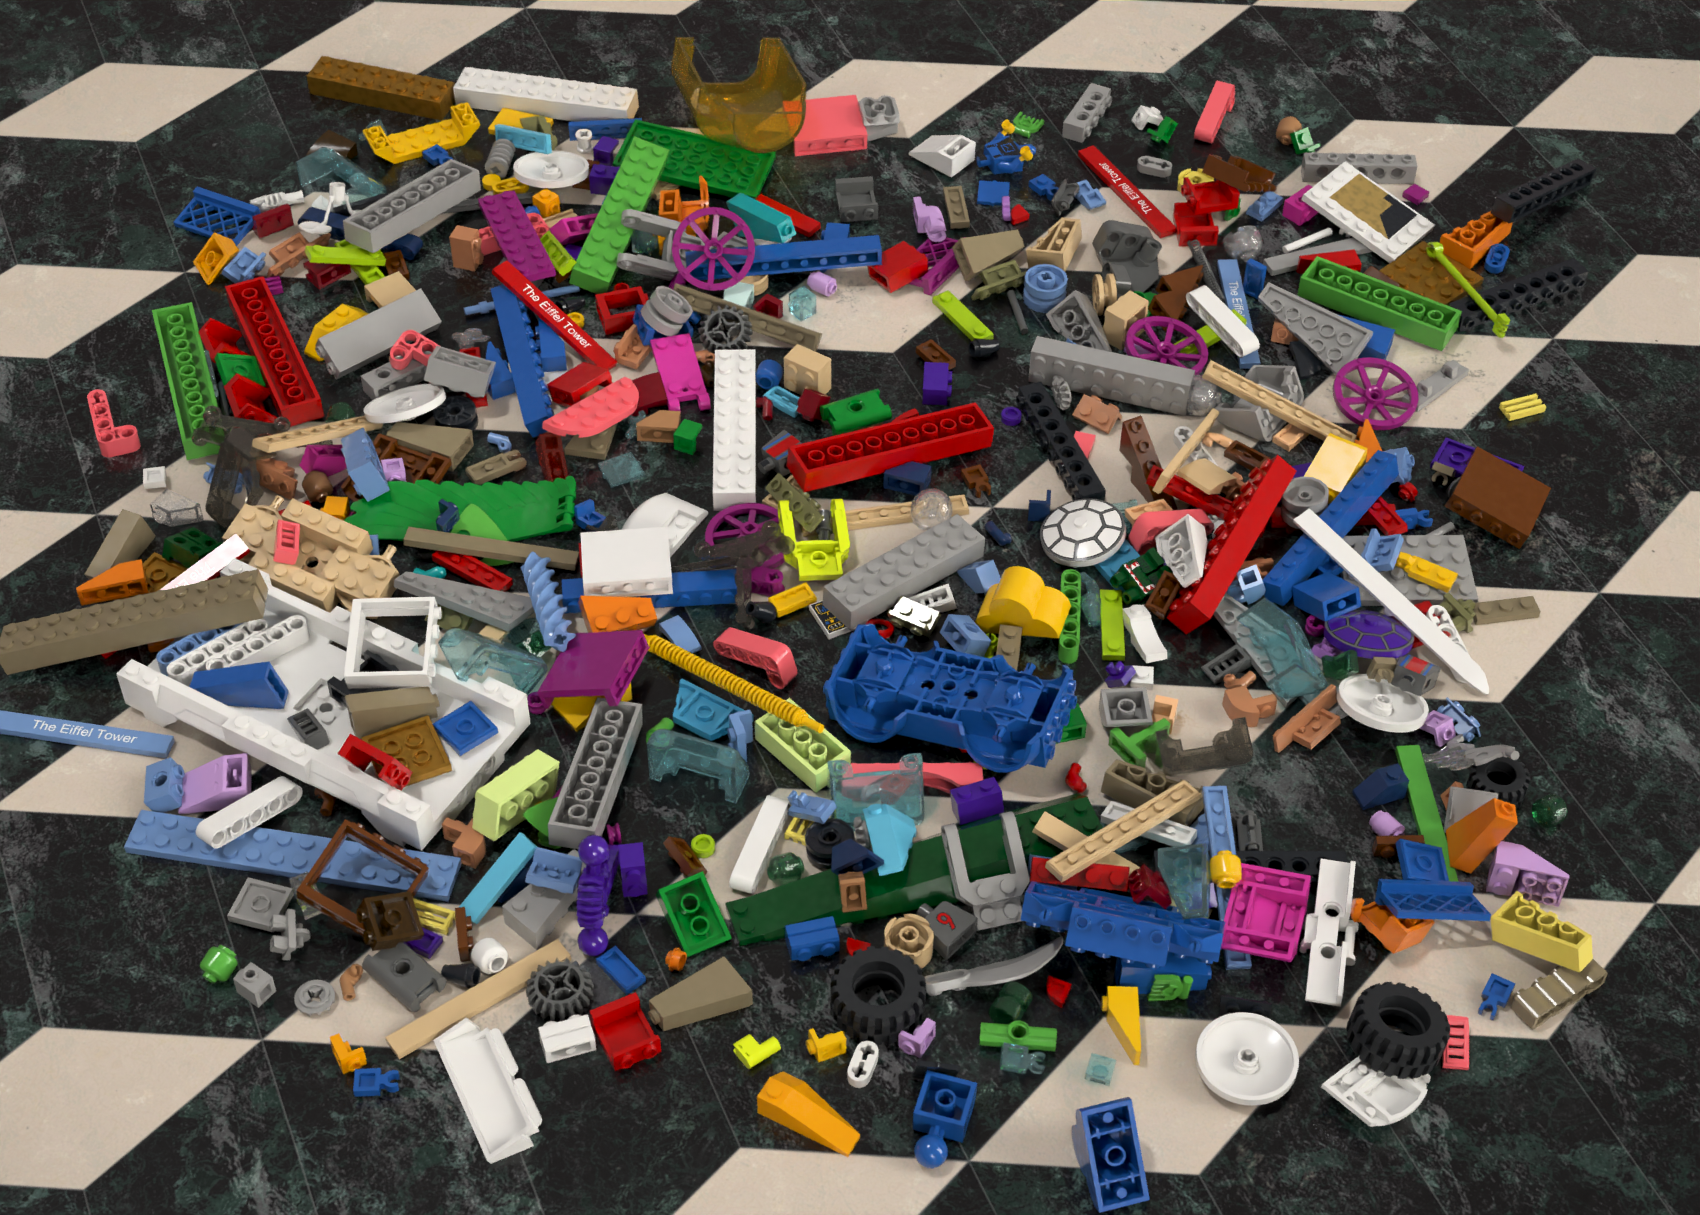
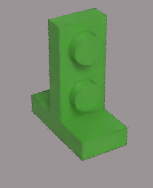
(1132, 748)

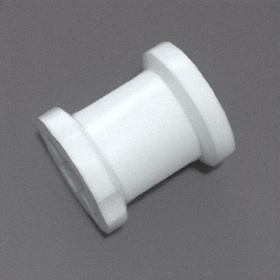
(584, 141)

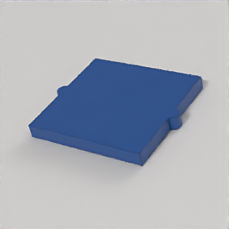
(992, 192)

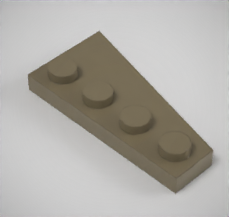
(592, 446)

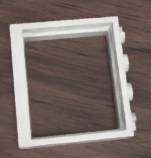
(391, 607)

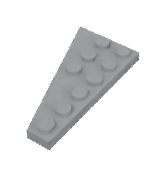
(1323, 332)
(484, 604)
(1226, 614)

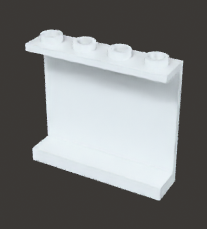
(626, 562)

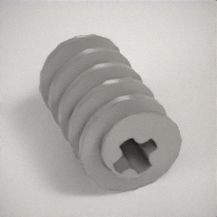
(500, 157)

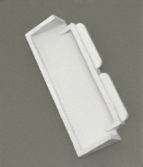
(486, 1085)

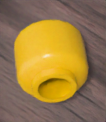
(1225, 869)

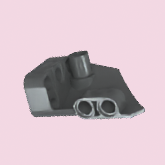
(1129, 254)

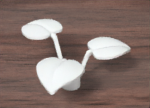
(336, 197)

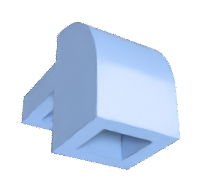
(1248, 586)

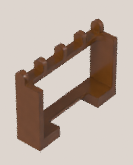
(1240, 173)

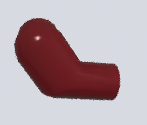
(767, 405)

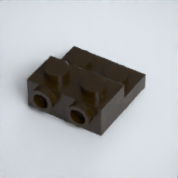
(389, 920)

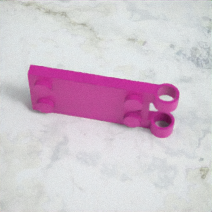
(679, 371)

